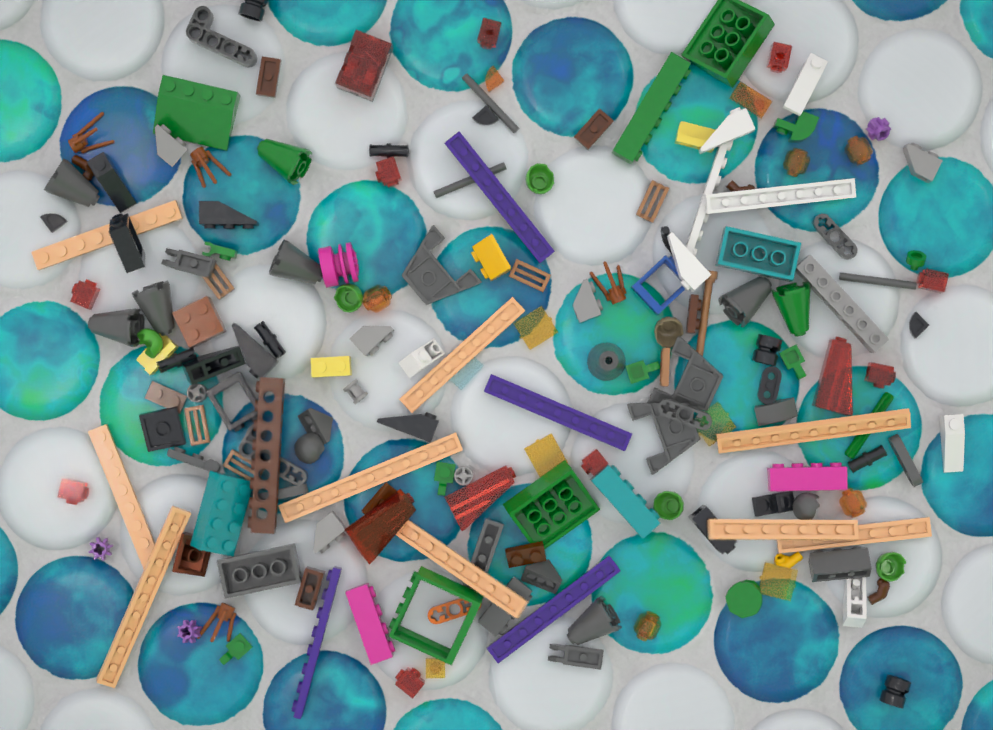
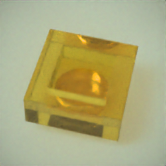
(435, 668)

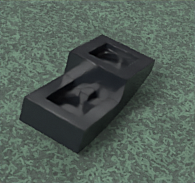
(773, 503)

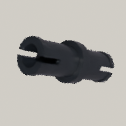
(389, 150)
(269, 340)
(176, 360)
(867, 458)

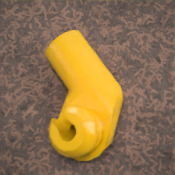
(787, 561)

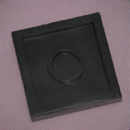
(162, 429)

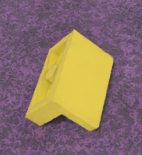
(693, 135)
(150, 364)

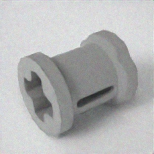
(355, 391)

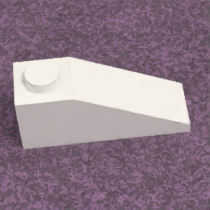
(805, 84)
(733, 127)
(687, 265)
(952, 442)
(854, 602)

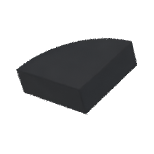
(485, 117)
(53, 221)
(917, 325)

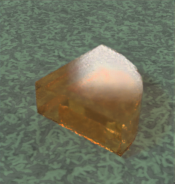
(493, 79)

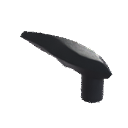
(665, 231)

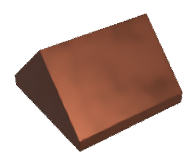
(190, 559)

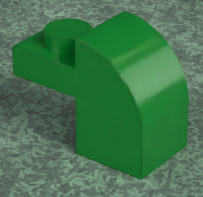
(801, 130)

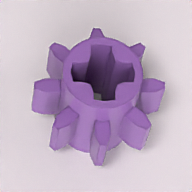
(878, 128)
(98, 553)
(189, 631)

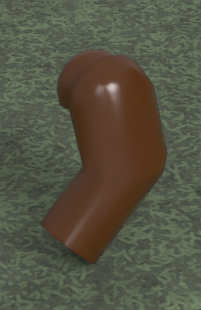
(82, 163)
(732, 186)
(881, 593)

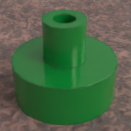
(915, 259)

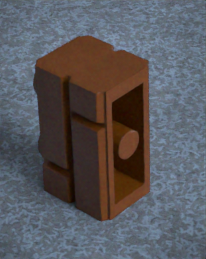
(310, 588)

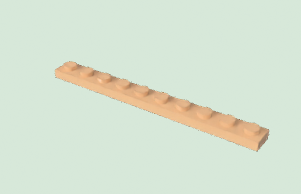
(813, 430)
(370, 477)
(143, 596)

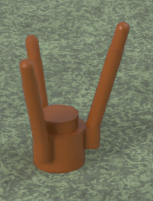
(79, 141)
(200, 158)
(616, 293)
(224, 613)

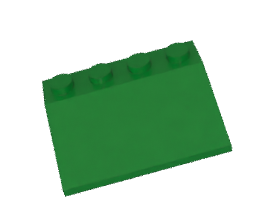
(728, 40)
(196, 112)
(551, 506)

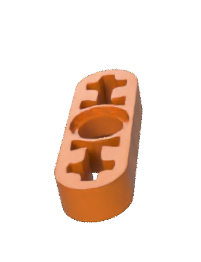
(442, 617)

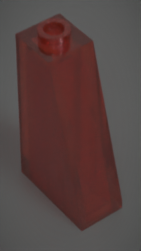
(835, 379)
(478, 495)
(381, 524)

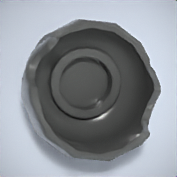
(309, 448)
(805, 506)

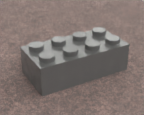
(259, 571)

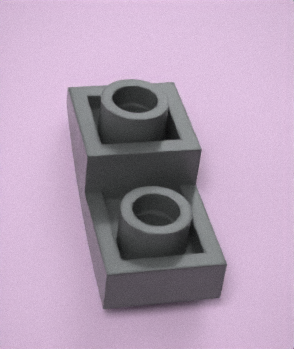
(776, 412)

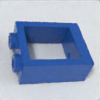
(646, 297)

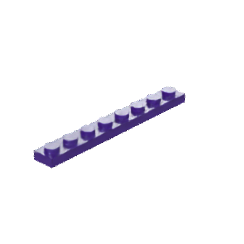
(499, 197)
(558, 412)
(553, 609)
(314, 650)

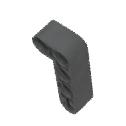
(223, 41)
(248, 438)

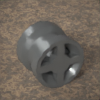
(194, 391)

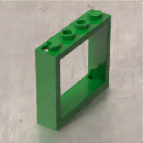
(422, 643)

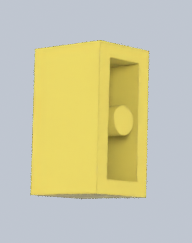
(331, 366)

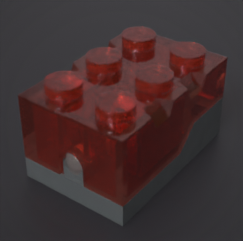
(364, 65)

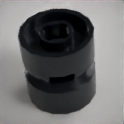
(253, 9)
(767, 350)
(895, 691)

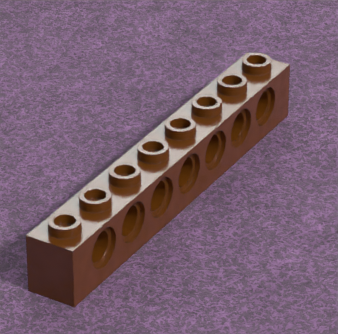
(268, 524)

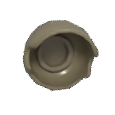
(667, 330)

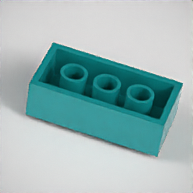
(758, 254)
(628, 504)
(221, 514)

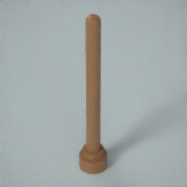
(705, 311)

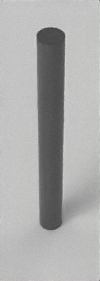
(490, 103)
(464, 182)
(877, 281)

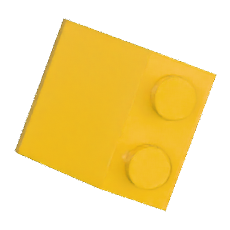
(491, 258)

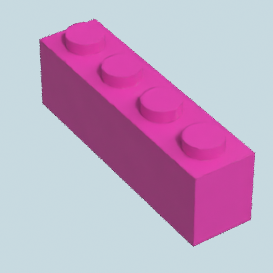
(807, 478)
(369, 623)

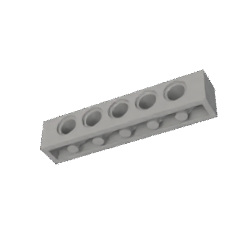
(841, 304)

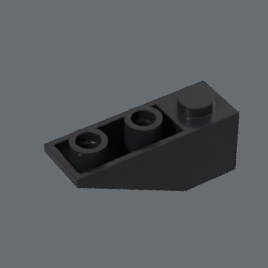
(218, 214)

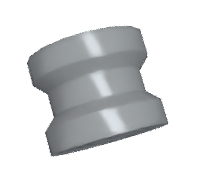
(463, 475)

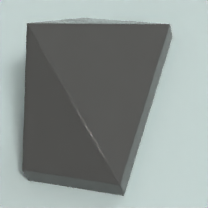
(317, 423)
(542, 576)

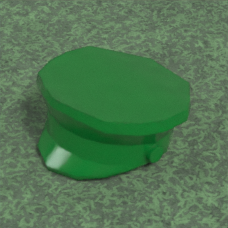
(744, 598)

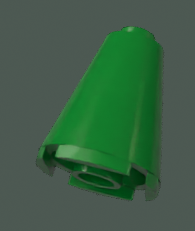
(285, 159)
(794, 306)

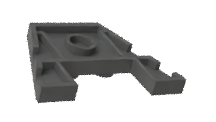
(429, 277)
(697, 382)
(673, 435)

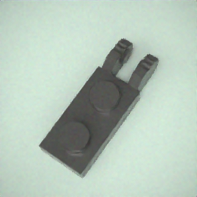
(190, 263)
(195, 459)
(578, 656)

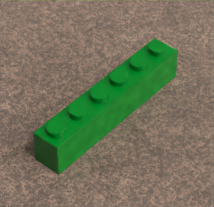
(651, 108)

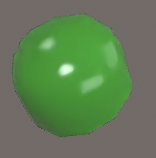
(539, 179)
(348, 297)
(152, 340)
(669, 505)
(890, 566)

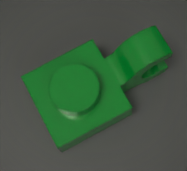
(225, 253)
(792, 359)
(639, 371)
(444, 474)
(237, 647)

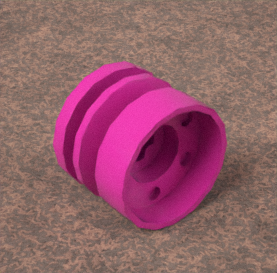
(338, 264)

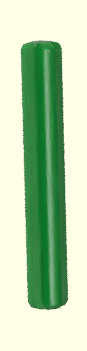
(859, 440)

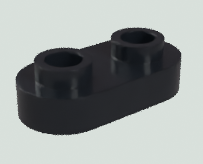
(771, 386)

